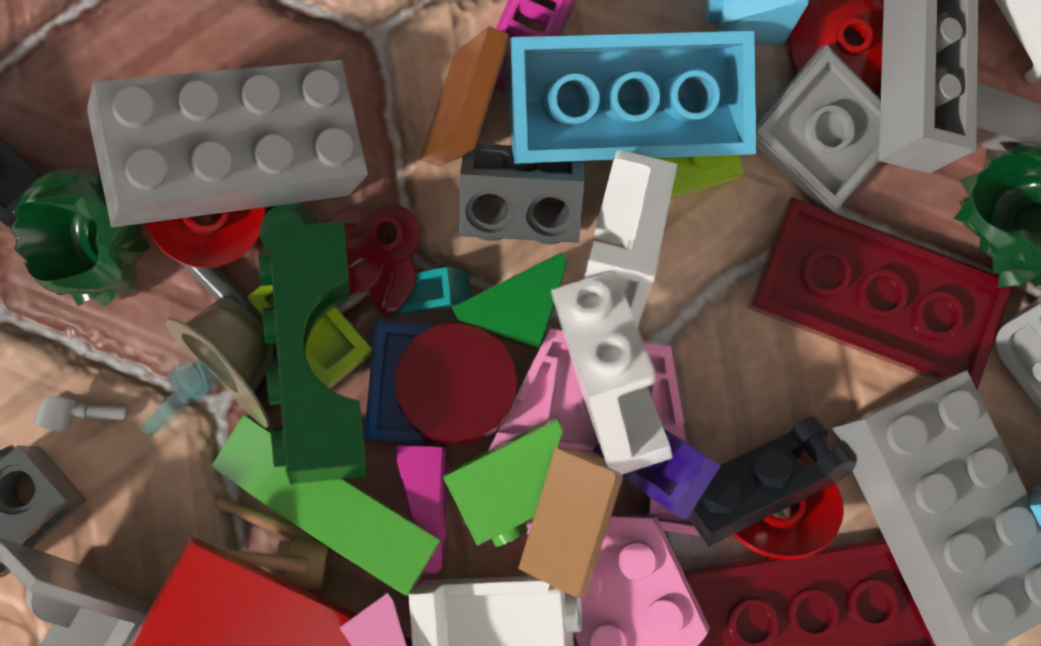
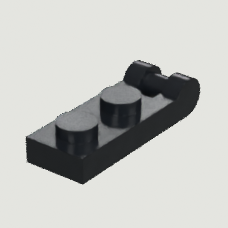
(768, 481)

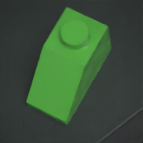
(504, 484)

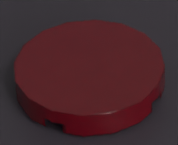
(455, 384)

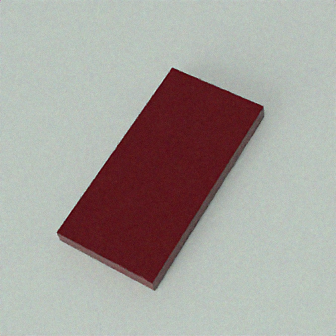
(880, 294)
(827, 599)

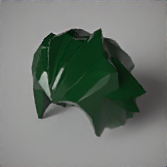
(1007, 212)
(70, 241)

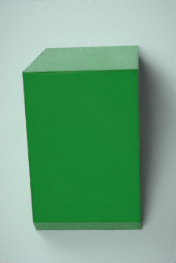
(518, 306)

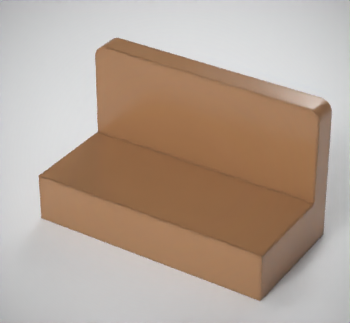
(571, 520)

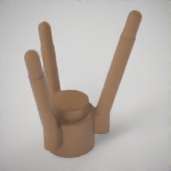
(299, 562)

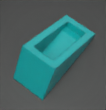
(437, 291)

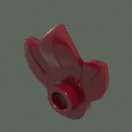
(373, 264)

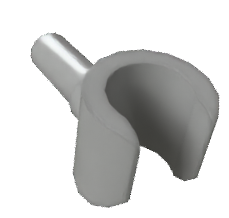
(57, 412)

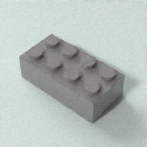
(224, 141)
(950, 511)

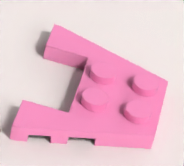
(554, 391)

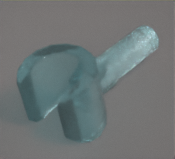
(190, 385)

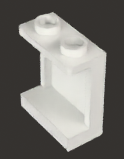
(633, 217)
(612, 371)
(493, 613)

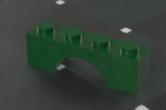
(320, 427)

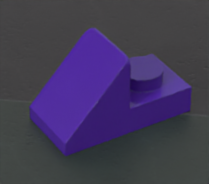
(676, 481)

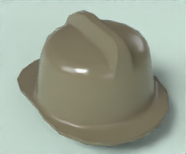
(230, 347)

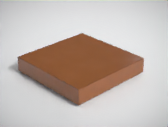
(465, 97)

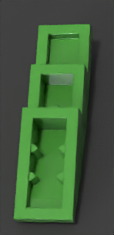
(330, 511)

